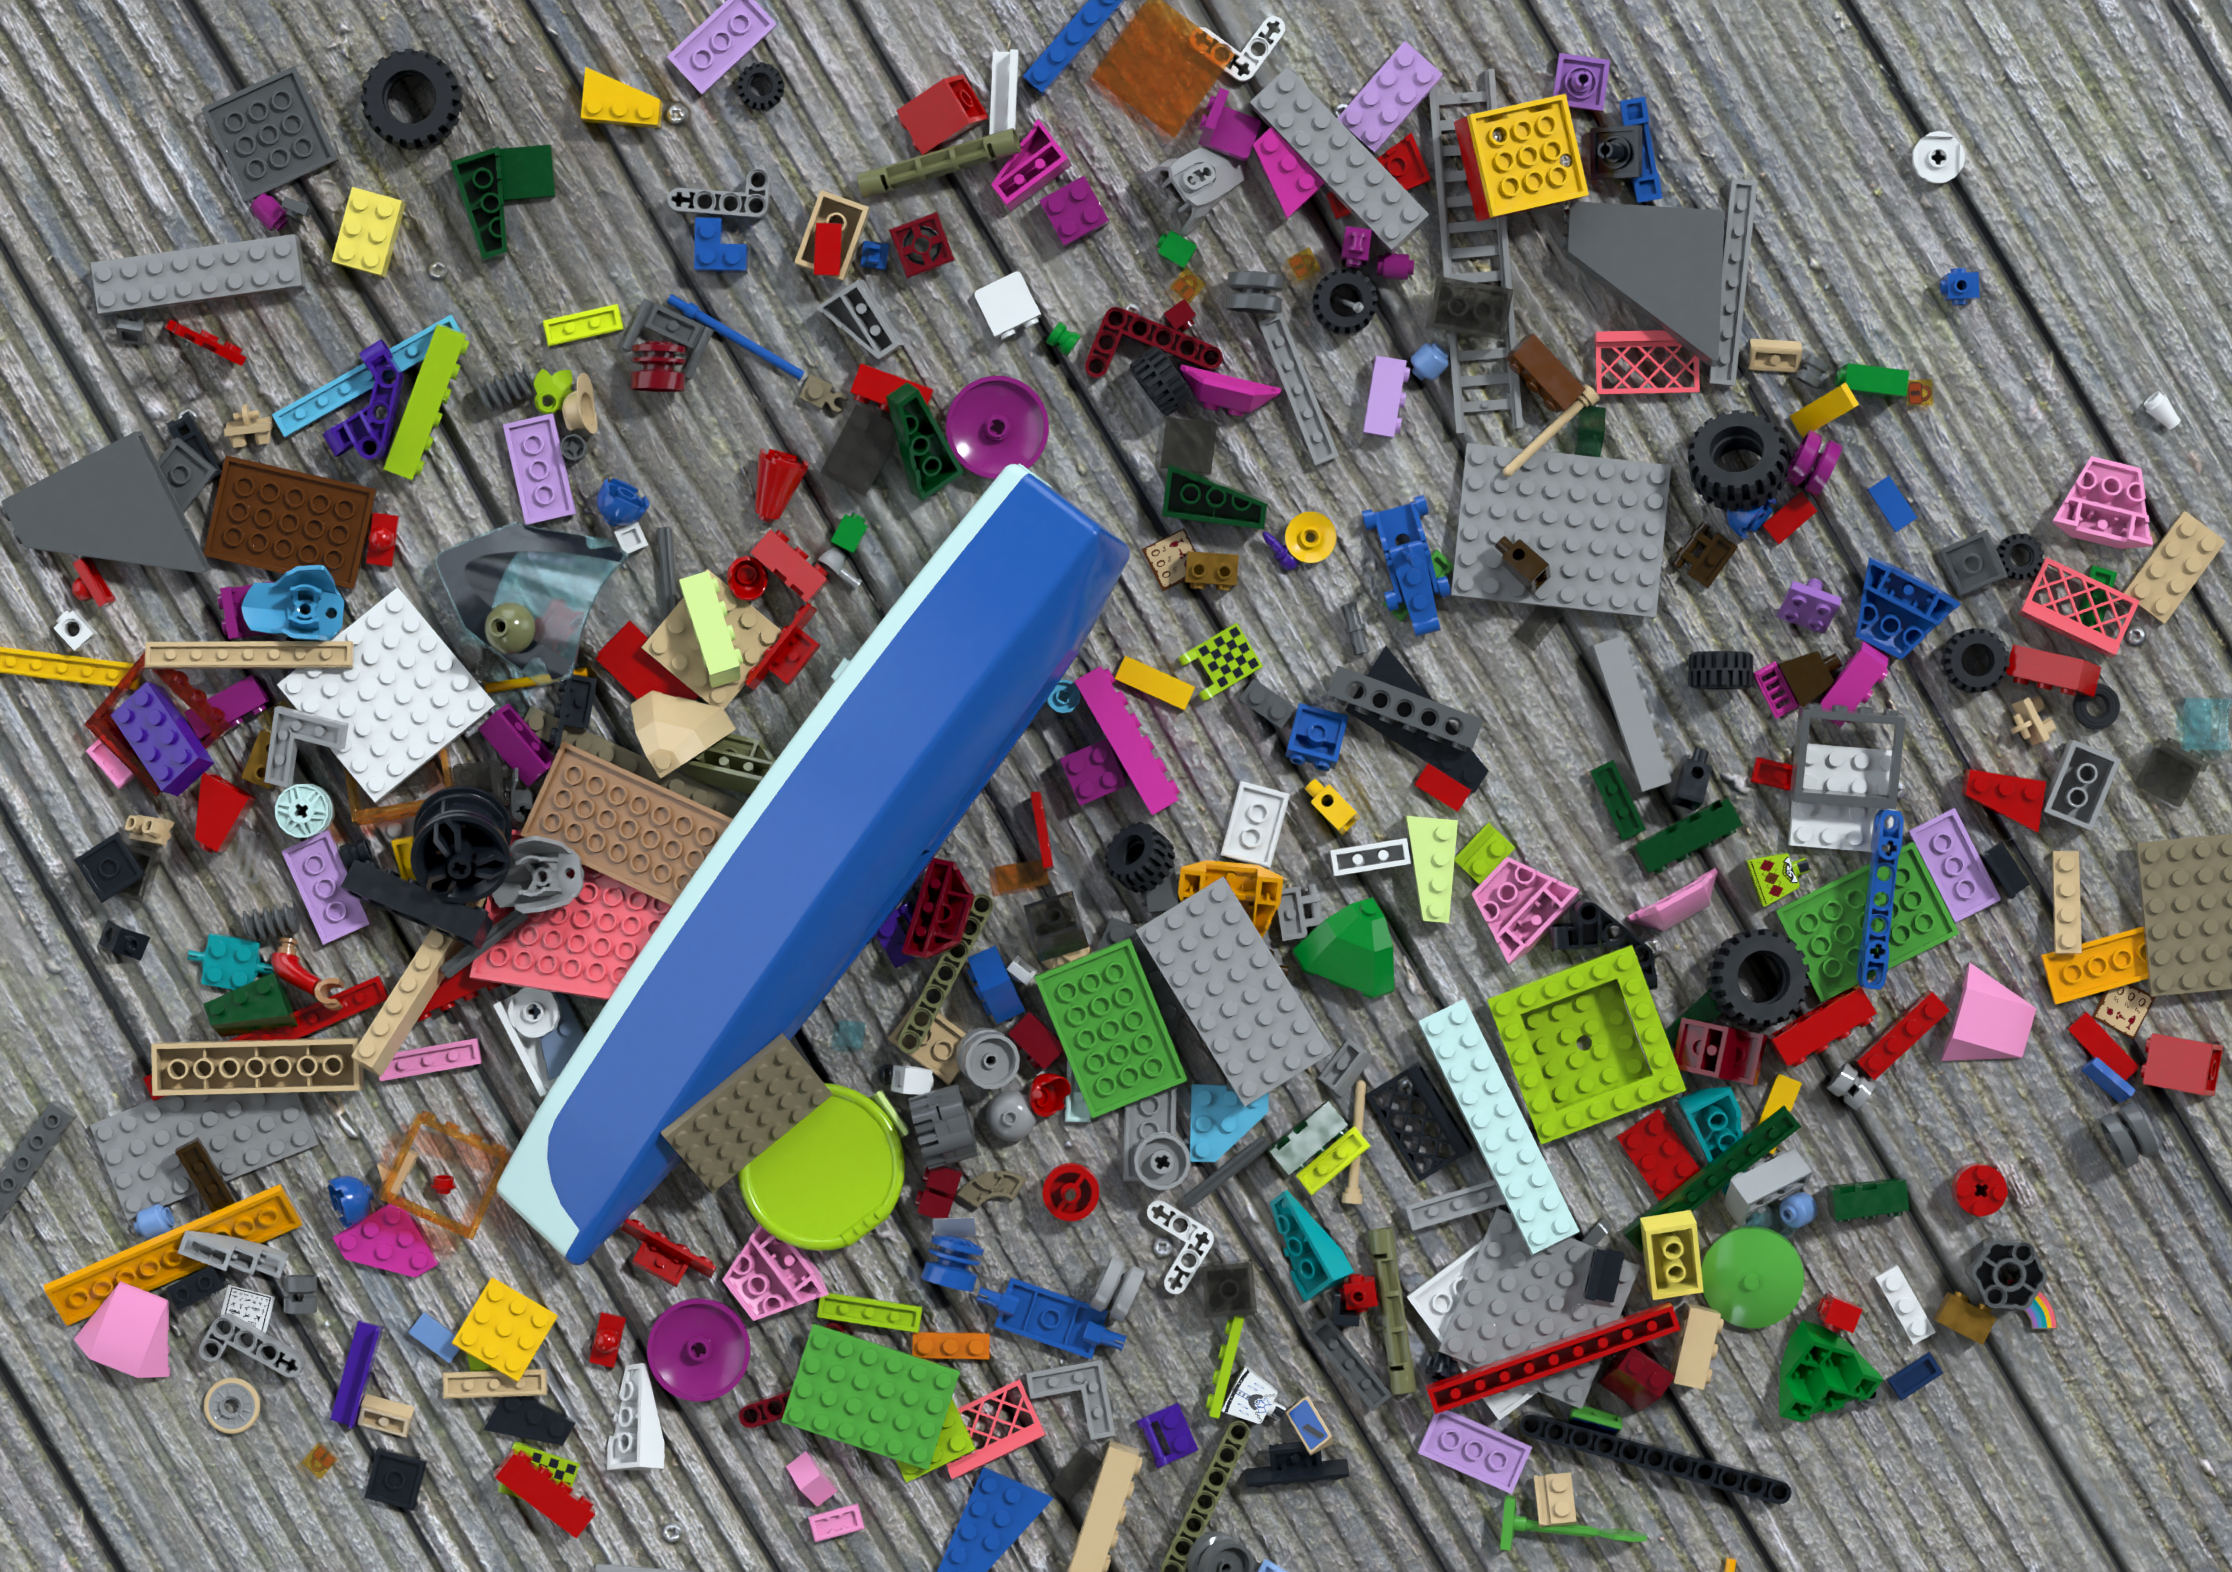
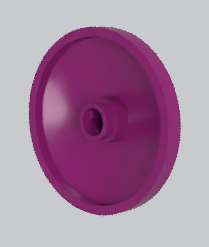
(997, 425)
(698, 1349)

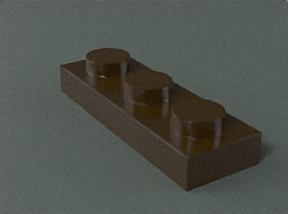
(205, 1175)

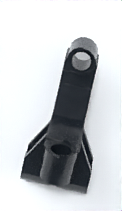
(1590, 931)

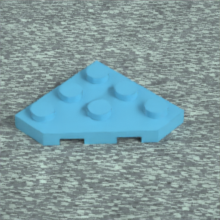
(1220, 1120)

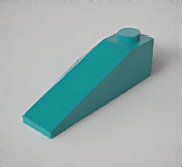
(1713, 1120)
(1313, 1254)

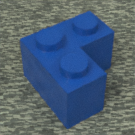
(712, 254)
(994, 985)

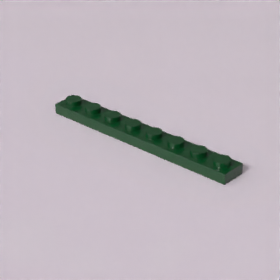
(1721, 1170)

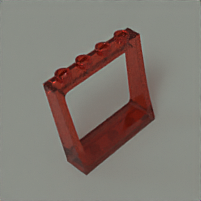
(108, 732)

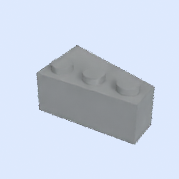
(863, 319)
(1764, 1184)

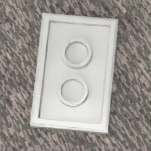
(1255, 824)

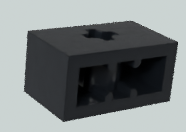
(196, 1286)

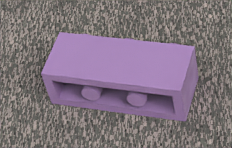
(1386, 397)

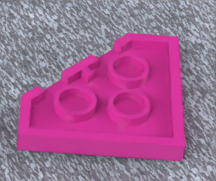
(387, 1242)

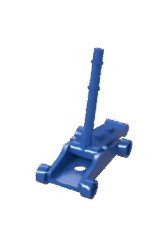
(1409, 563)

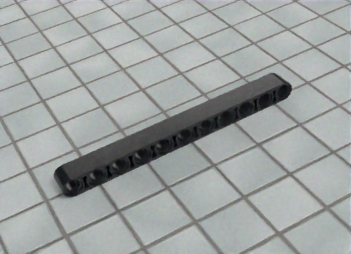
(1665, 1465)

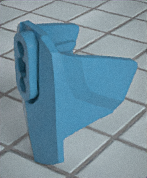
(278, 605)

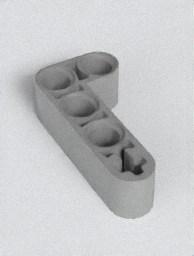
(720, 197)
(256, 1350)

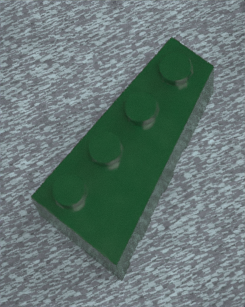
(481, 193)
(922, 445)
(1206, 500)
(1688, 835)

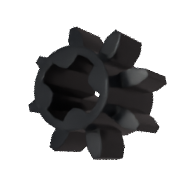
(1440, 1366)

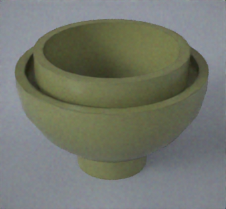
(518, 628)

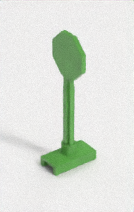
(1518, 1523)

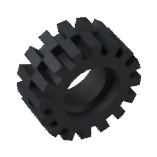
(760, 70)
(2035, 555)

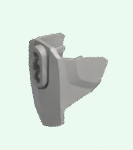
(1201, 180)
(539, 876)

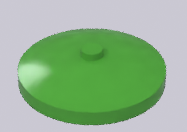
(1752, 1276)

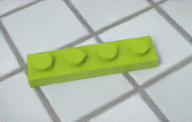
(870, 1312)
(1227, 1355)

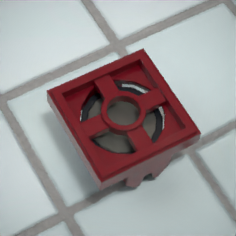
(922, 247)

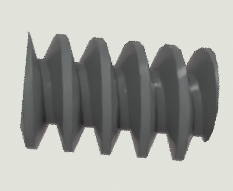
(506, 388)
(272, 922)

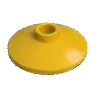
(1310, 523)

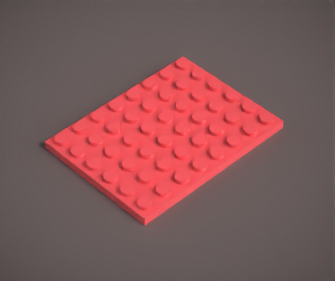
(575, 946)

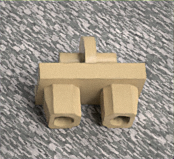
(238, 429)
(2029, 722)
(149, 829)

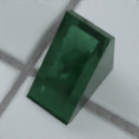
(1590, 431)

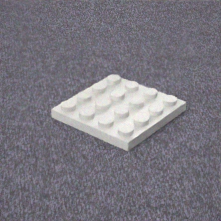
(1844, 771)

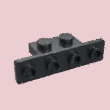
(574, 706)
(1294, 1464)

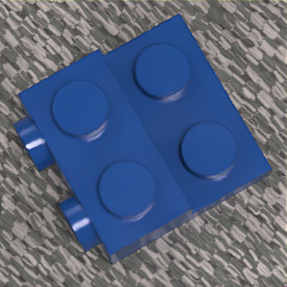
(1316, 737)

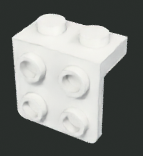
(1007, 305)

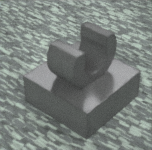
(131, 331)

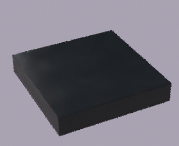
(110, 867)
(396, 1478)

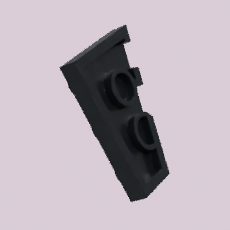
(530, 1420)

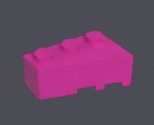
(1030, 169)
(1286, 172)
(1857, 679)

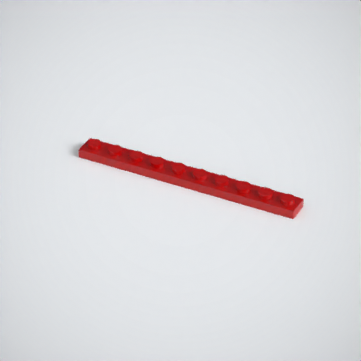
(317, 1015)

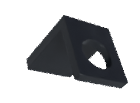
(124, 941)

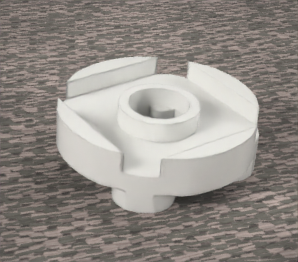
(1948, 147)
(525, 1022)

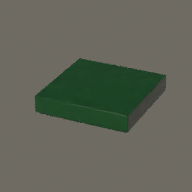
(527, 172)

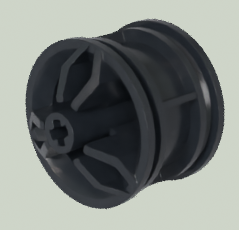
(468, 864)

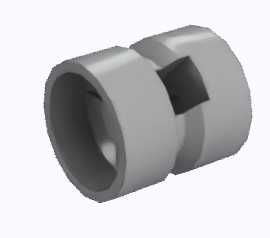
(1843, 1081)

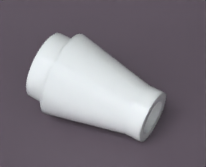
(2162, 410)

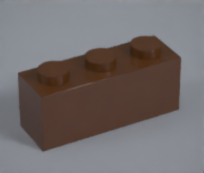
(1544, 373)

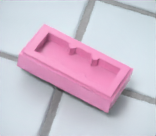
(110, 764)
(836, 1522)

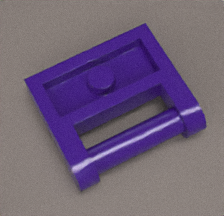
(893, 936)
(1175, 1431)

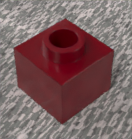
(1180, 316)

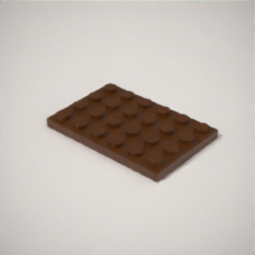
(289, 520)

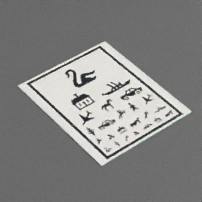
(250, 1307)

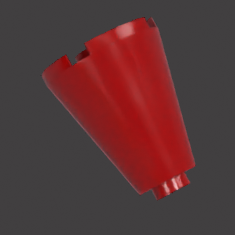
(776, 482)

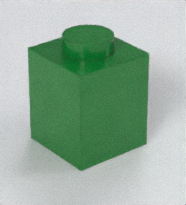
(1176, 249)
(850, 532)

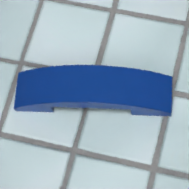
(1648, 187)

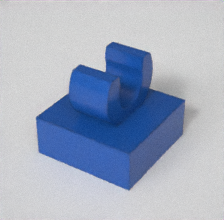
(874, 255)

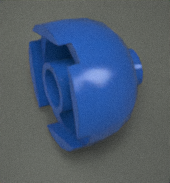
(620, 504)
(1744, 521)
(350, 1199)

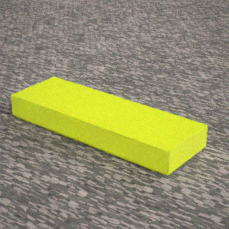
(583, 325)
(1333, 1160)

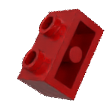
(1838, 1313)

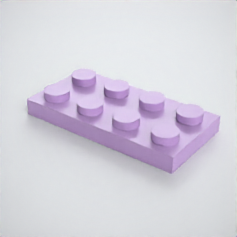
(721, 42)
(1390, 97)
(539, 469)
(1954, 865)
(319, 877)
(1475, 1449)

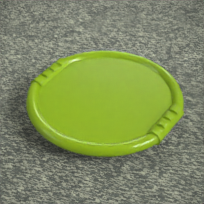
(828, 1175)

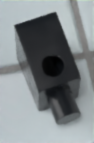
(1690, 790)

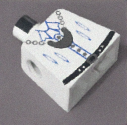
(1252, 1398)

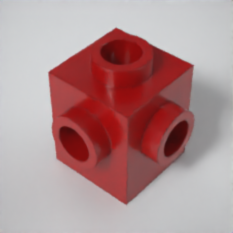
(1361, 1284)

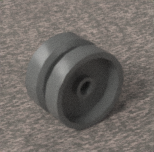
(1255, 289)
(2129, 1135)
(1218, 1553)

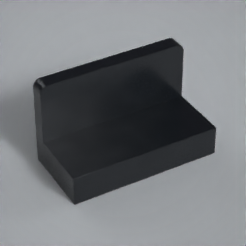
(2004, 870)
(1603, 1274)
(1342, 1317)

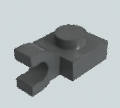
(296, 209)

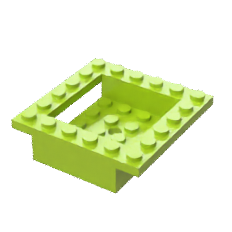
(1578, 1087)

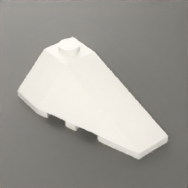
(638, 1432)

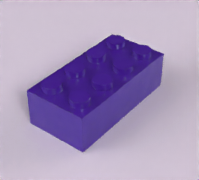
(162, 739)

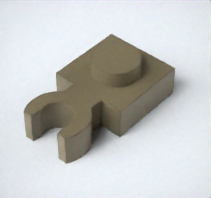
(819, 392)

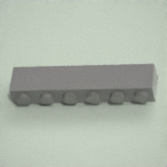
(1631, 713)

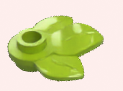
(553, 386)

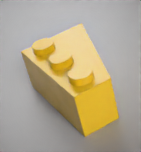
(617, 103)

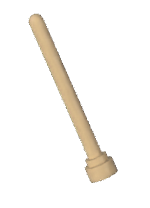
(1587, 398)
(1352, 1192)

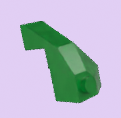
(1351, 950)
(1821, 1373)

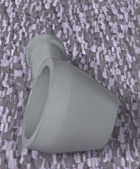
(833, 562)

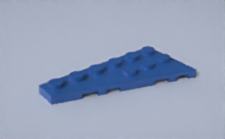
(991, 1522)

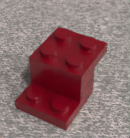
(1719, 1051)

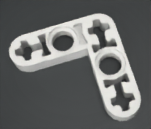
(1246, 56)
(1187, 1236)

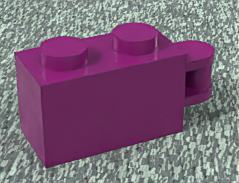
(1355, 247)

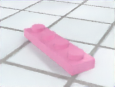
(433, 1059)

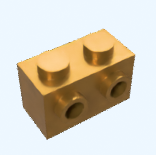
(1211, 569)
(257, 762)
(1964, 1317)

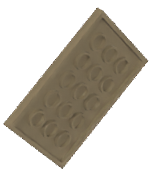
(2187, 913)
(746, 1113)

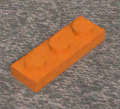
(951, 1345)

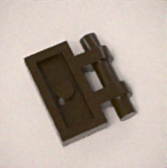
(1710, 561)

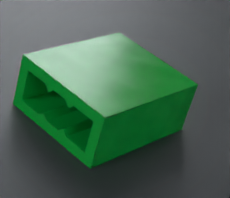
(1873, 380)

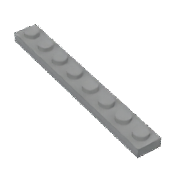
(1734, 278)

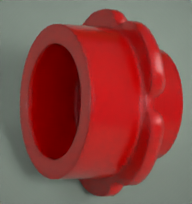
(443, 1184)

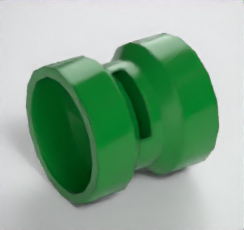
(1063, 339)

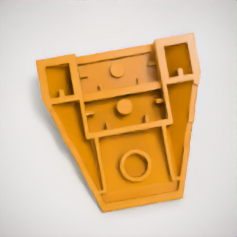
(1253, 885)

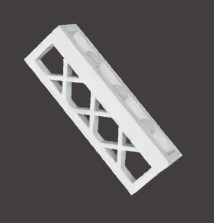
(1004, 91)
(528, 1050)

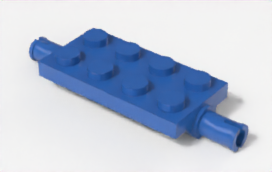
(1050, 1318)

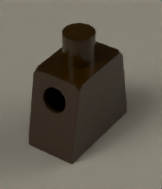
(1531, 570)
(1809, 675)

